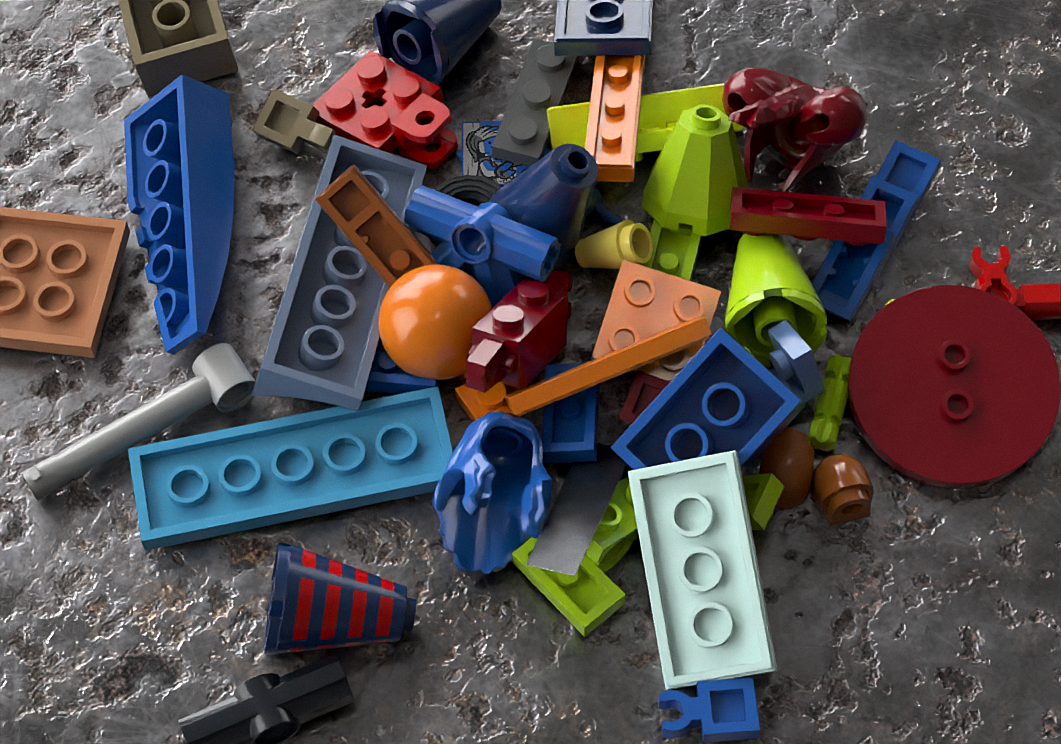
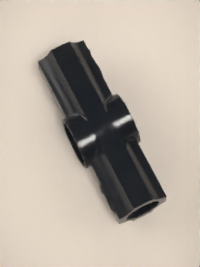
(271, 706)

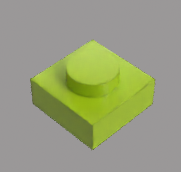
(761, 496)

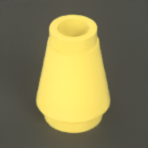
(612, 245)

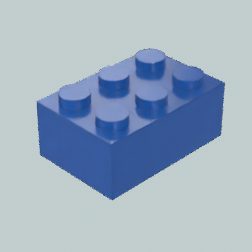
(712, 407)

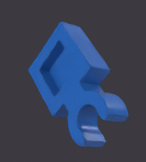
(722, 709)

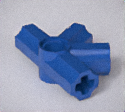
(482, 241)

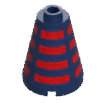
(331, 605)

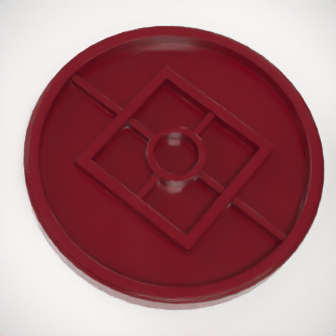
(953, 386)

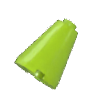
(768, 289)

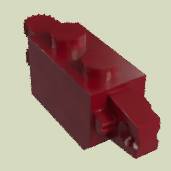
(520, 334)

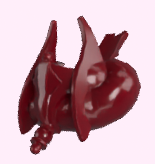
(792, 117)

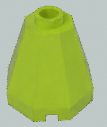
(696, 173)

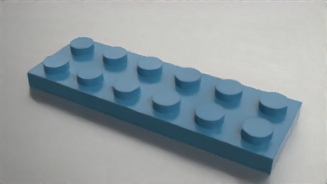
(289, 468)

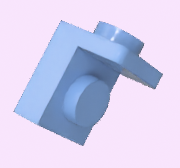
(794, 362)

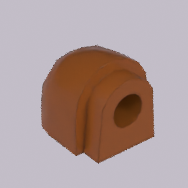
(792, 463)
(842, 489)

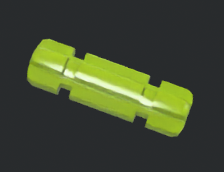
(830, 405)

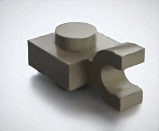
(291, 123)

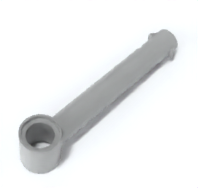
(218, 380)

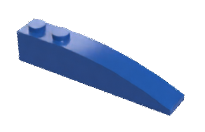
(184, 198)

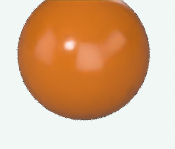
(430, 320)

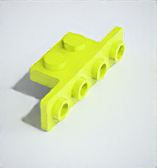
(657, 117)

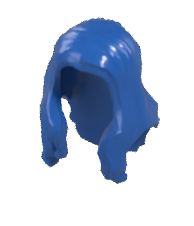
(493, 492)

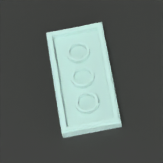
(702, 570)

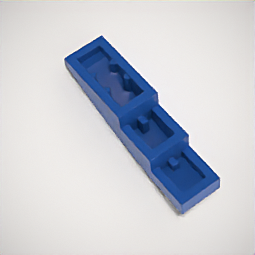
(851, 269)

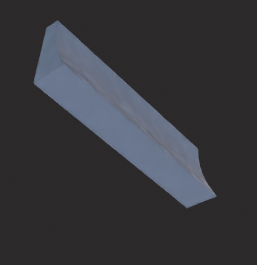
(333, 295)

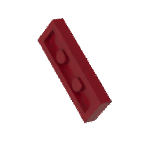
(807, 216)

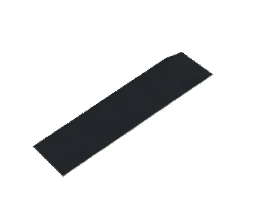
(577, 512)

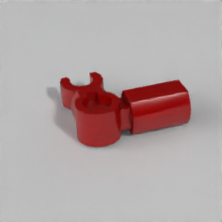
(1035, 300)

